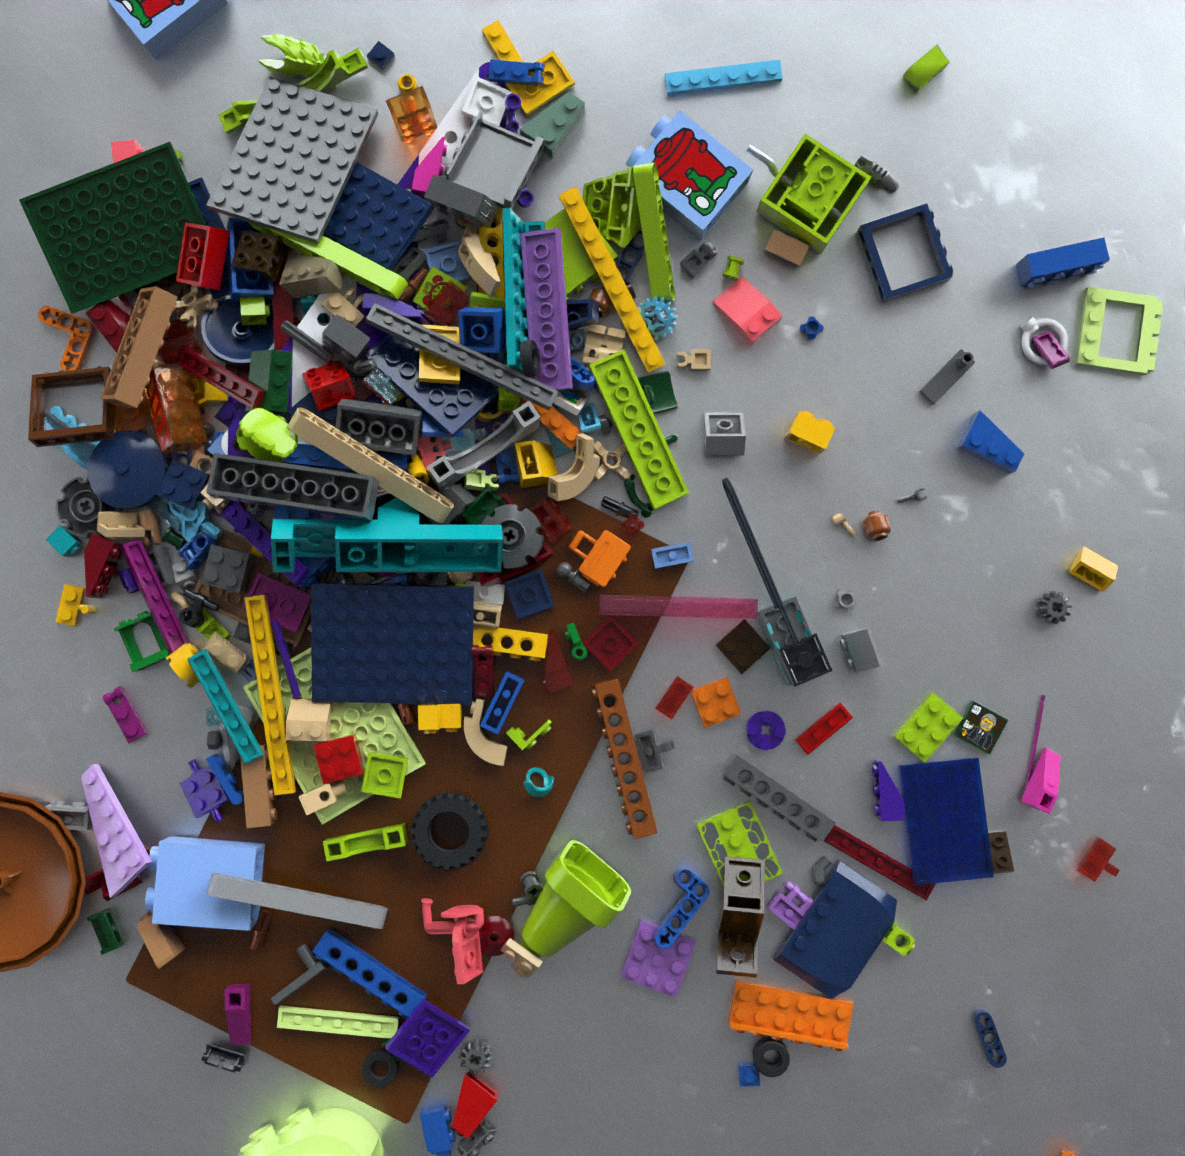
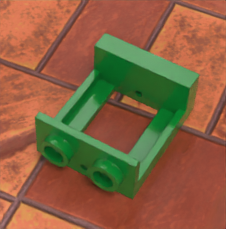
(126, 631)

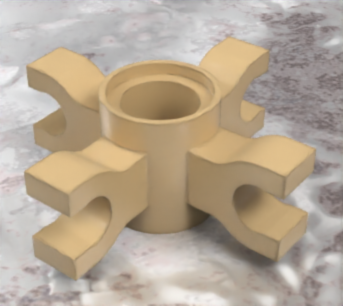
(194, 306)
(621, 472)

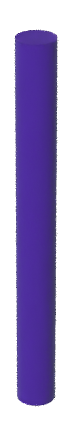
(285, 658)

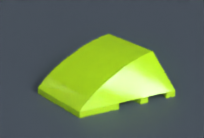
(614, 206)

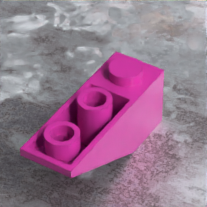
(428, 167)
(1044, 783)

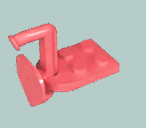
(464, 939)

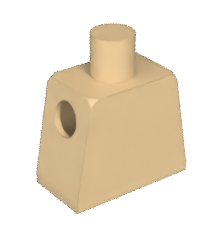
(312, 801)

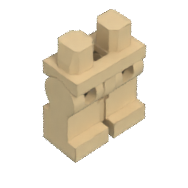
(597, 339)

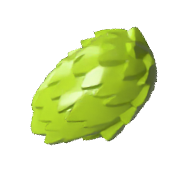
(299, 59)

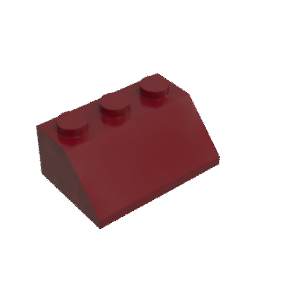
(112, 319)

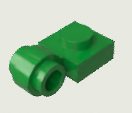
(572, 635)

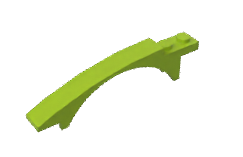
(324, 79)

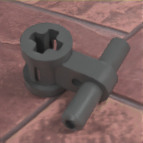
(532, 889)

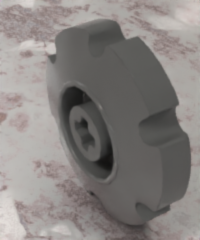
(74, 510)
(524, 527)

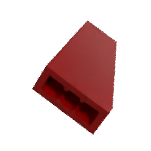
(473, 1105)

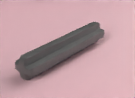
(307, 341)

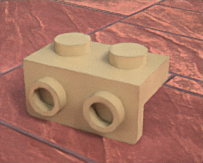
(119, 525)

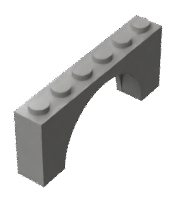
(518, 426)

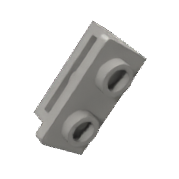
(73, 816)

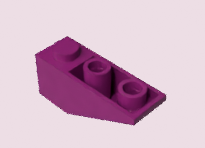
(238, 1013)

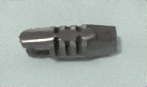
(879, 175)

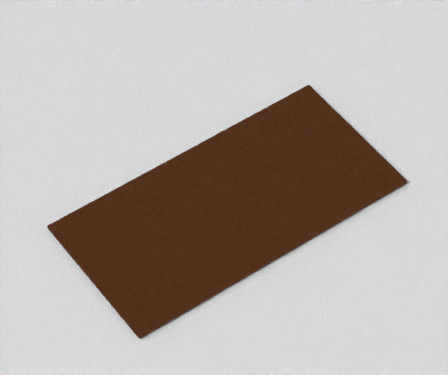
(397, 876)

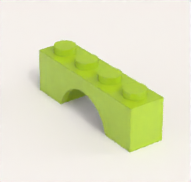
(365, 841)

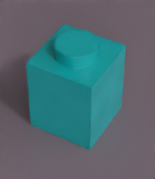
(64, 542)

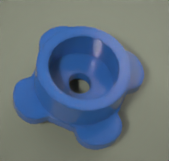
(815, 324)

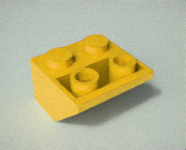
(534, 463)

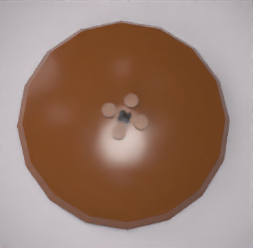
(39, 881)

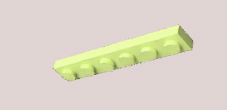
(337, 1022)

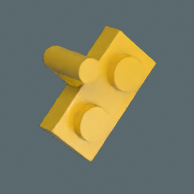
(71, 605)

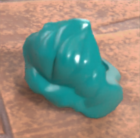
(537, 791)

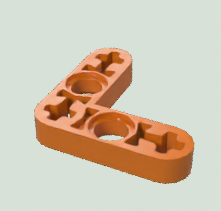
(76, 335)

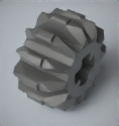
(1061, 610)
(473, 1063)

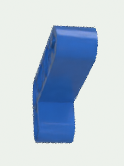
(678, 912)

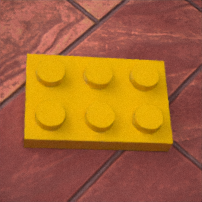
(555, 82)
(435, 369)

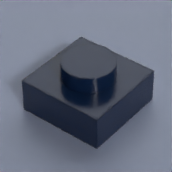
(380, 55)

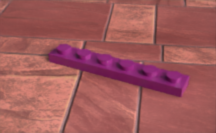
(154, 595)

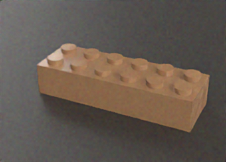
(139, 348)

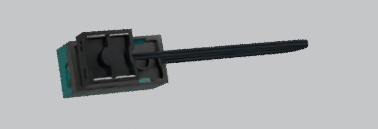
(784, 624)

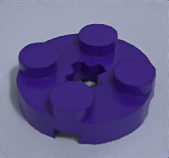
(777, 730)

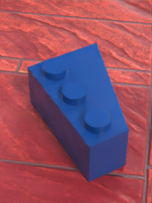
(990, 444)

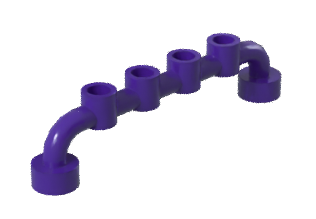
(512, 104)

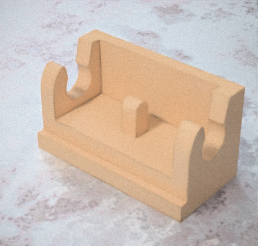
(787, 247)

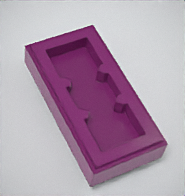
(1050, 349)

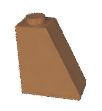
(160, 940)

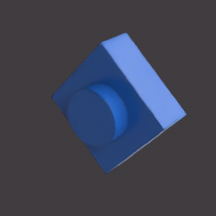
(748, 1075)

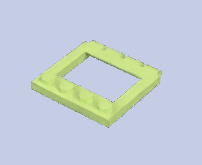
(1092, 324)

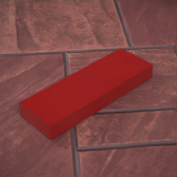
(823, 728)

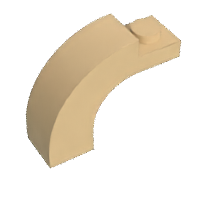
(579, 475)
(477, 740)

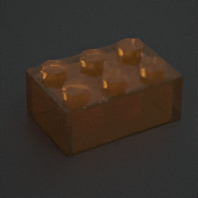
(412, 114)

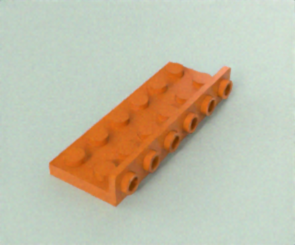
(790, 1015)

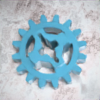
(663, 319)

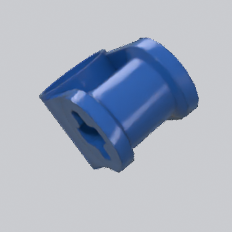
(195, 552)

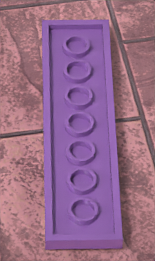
(547, 305)

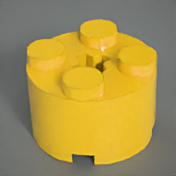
(181, 665)

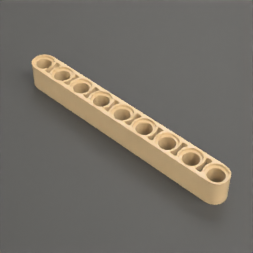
(371, 464)

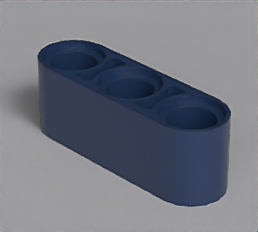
(634, 250)

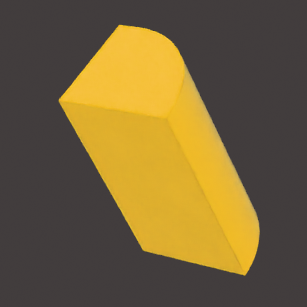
(1093, 569)

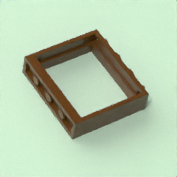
(82, 434)

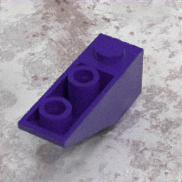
(889, 800)

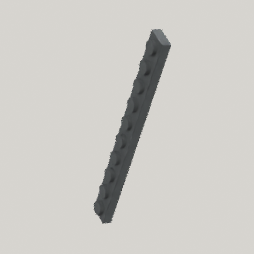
(461, 356)

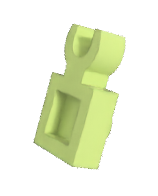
(478, 480)

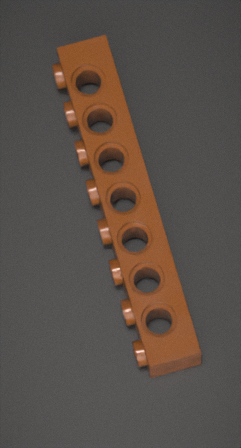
(646, 825)

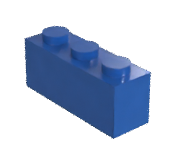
(502, 702)

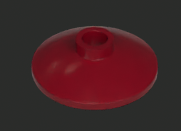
(498, 926)

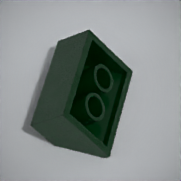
(272, 373)

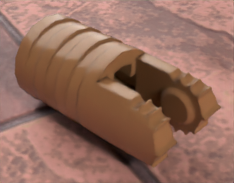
(149, 522)

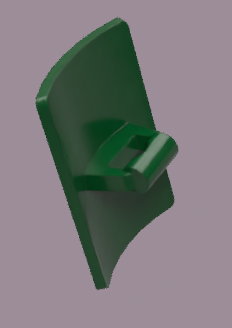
(659, 391)

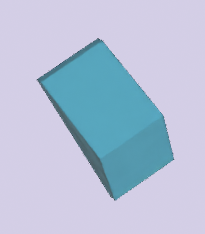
(589, 420)

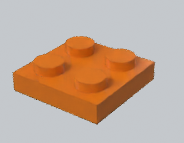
(715, 702)

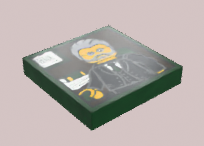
(981, 727)

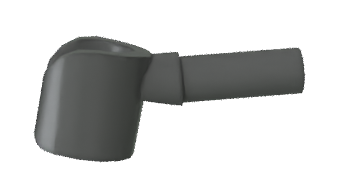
(915, 495)

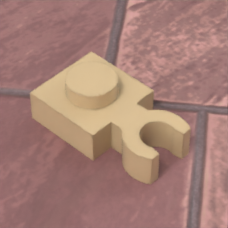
(699, 359)

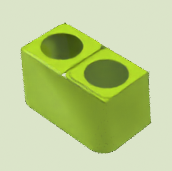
(926, 68)

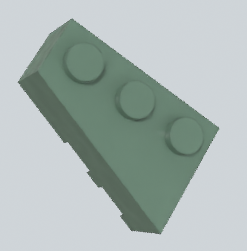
(555, 123)

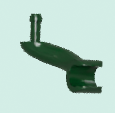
(646, 509)

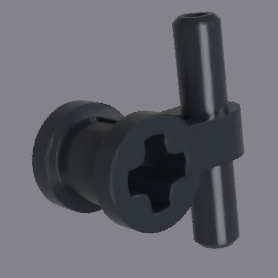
(196, 609)

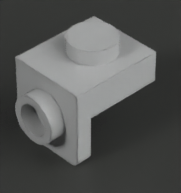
(184, 576)

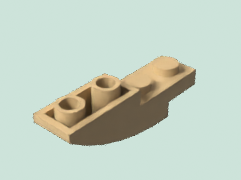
(477, 262)

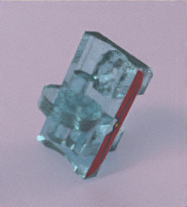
(382, 386)

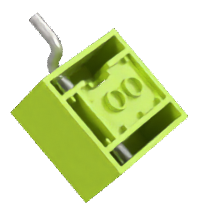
(815, 203)

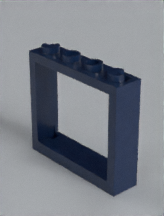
(876, 265)

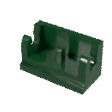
(482, 506)
(106, 930)

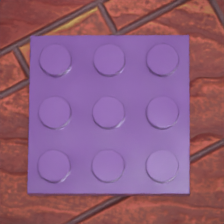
(655, 966)

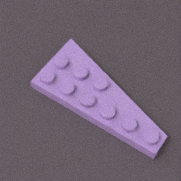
(117, 841)

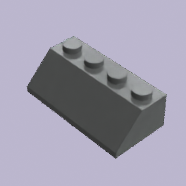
(380, 425)

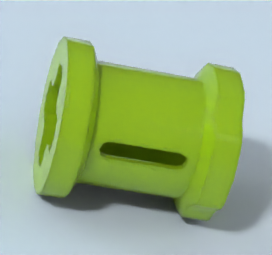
(733, 268)

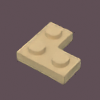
(525, 962)

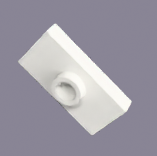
(488, 593)

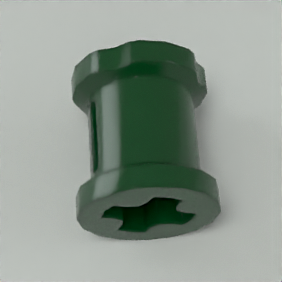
(174, 538)

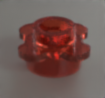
(636, 521)

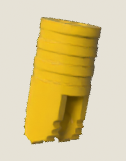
(417, 469)

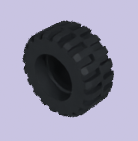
(440, 856)

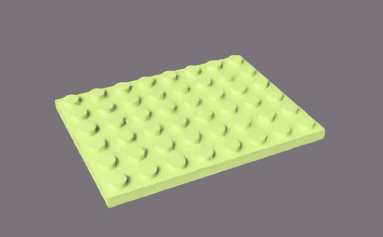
(376, 729)

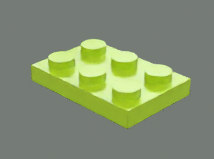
(928, 727)

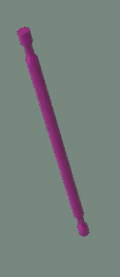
(1035, 740)

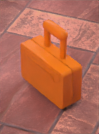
(603, 558)

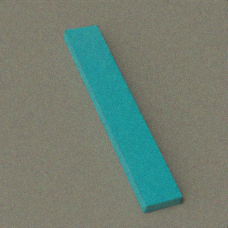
(225, 706)

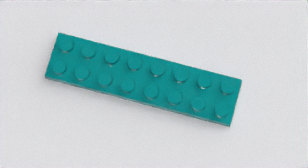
(514, 287)

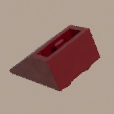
(101, 564)

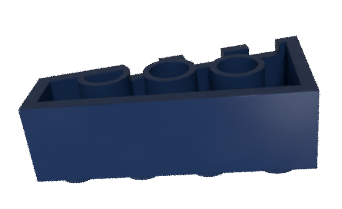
(580, 313)

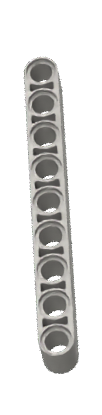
(296, 900)

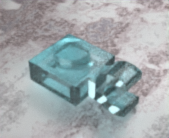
(468, 439)

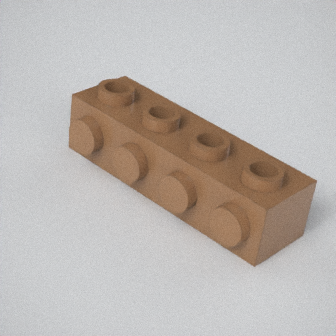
(258, 791)

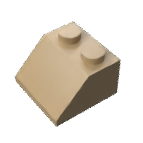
(308, 720)

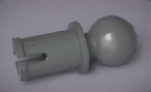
(565, 570)

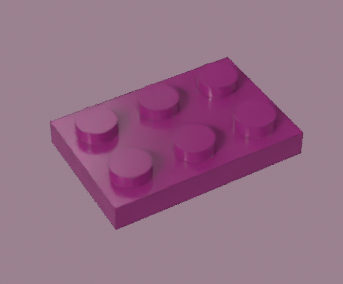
(284, 602)

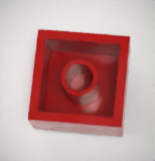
(339, 758)

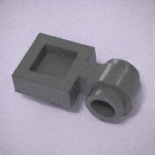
(695, 261)

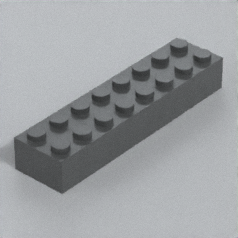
(293, 487)

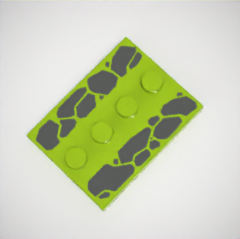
(740, 836)

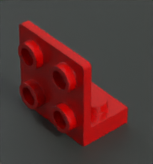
(329, 384)

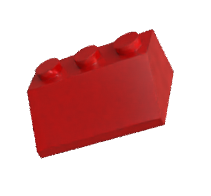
(202, 256)

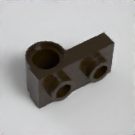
(1000, 853)

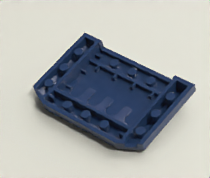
(838, 932)

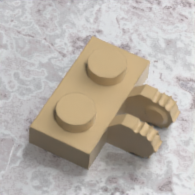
(338, 304)

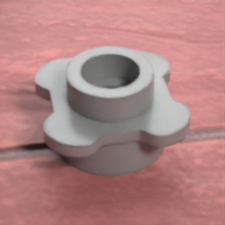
(850, 602)

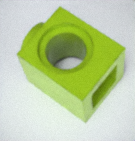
(254, 311)
(895, 932)

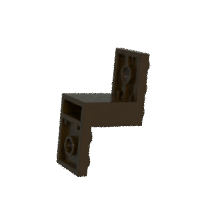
(740, 917)

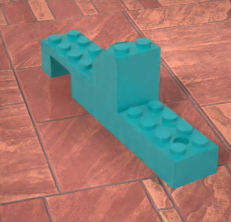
(388, 544)

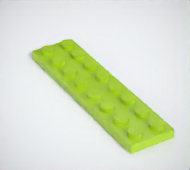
(638, 429)

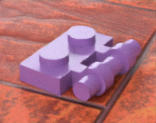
(787, 910)

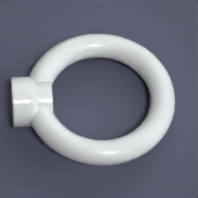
(1030, 327)

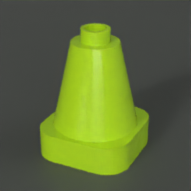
(575, 898)

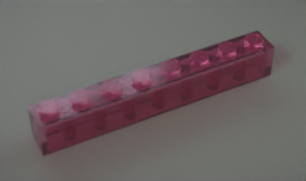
(677, 606)

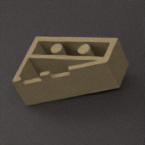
(310, 275)

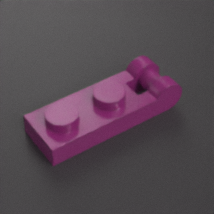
(125, 714)

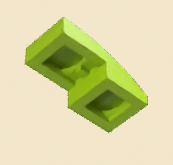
(212, 625)

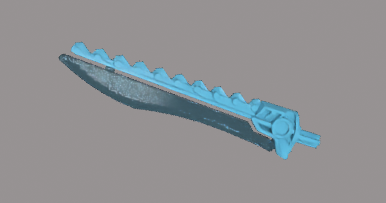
(191, 521)

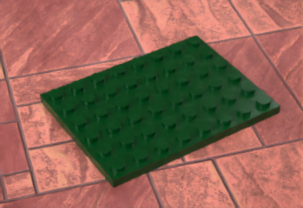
(114, 226)

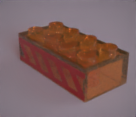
(175, 410)

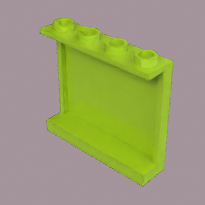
(577, 264)

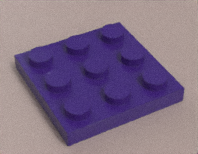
(427, 1038)

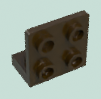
(260, 254)

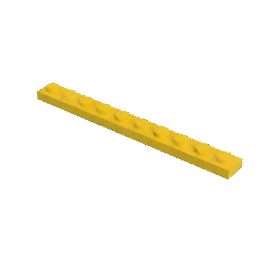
(611, 279)
(270, 694)

